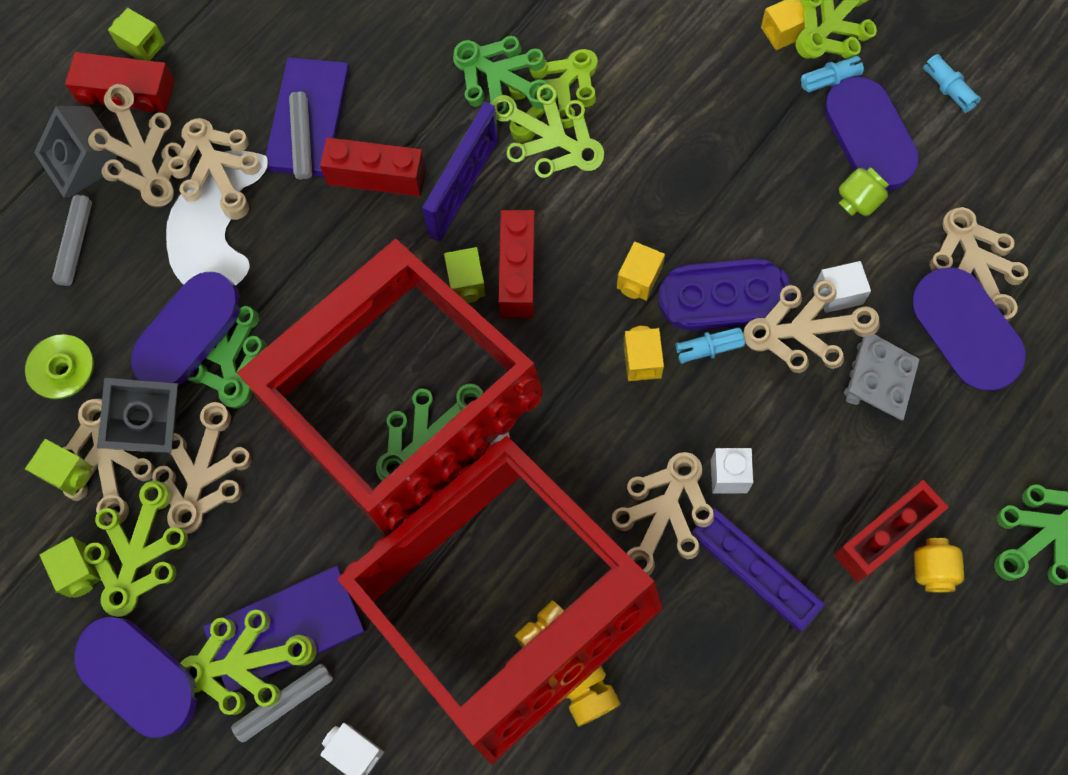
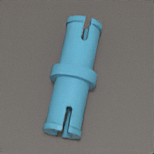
(951, 83)

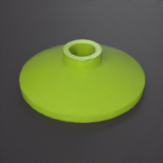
(48, 359)

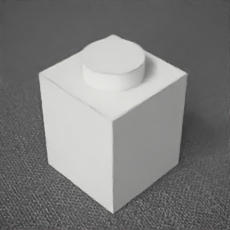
(850, 286)
(731, 470)
(350, 751)

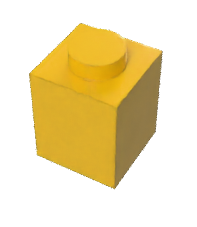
(783, 22)
(640, 271)
(643, 353)

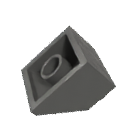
(66, 149)
(138, 415)

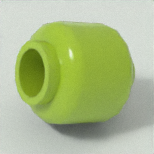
(863, 192)

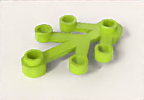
(813, 40)
(579, 66)
(552, 135)
(134, 553)
(239, 662)

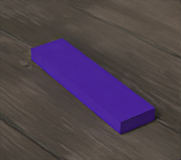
(759, 571)

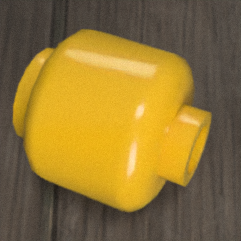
(938, 565)

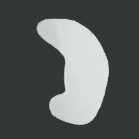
(198, 229)

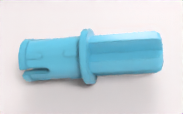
(831, 74)
(710, 345)

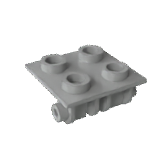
(882, 376)

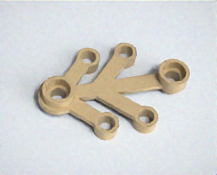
(199, 135)
(138, 152)
(978, 258)
(805, 328)
(104, 461)
(201, 473)
(666, 508)

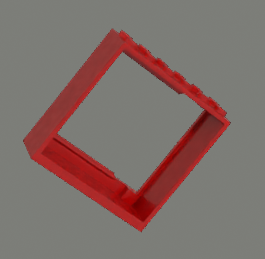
(336, 323)
(555, 658)

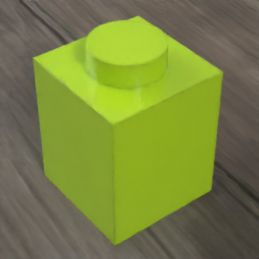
(136, 35)
(465, 274)
(59, 467)
(69, 569)

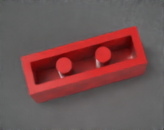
(94, 74)
(373, 166)
(517, 264)
(890, 531)

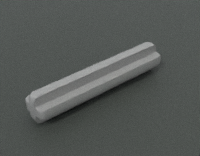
(300, 135)
(72, 240)
(289, 698)

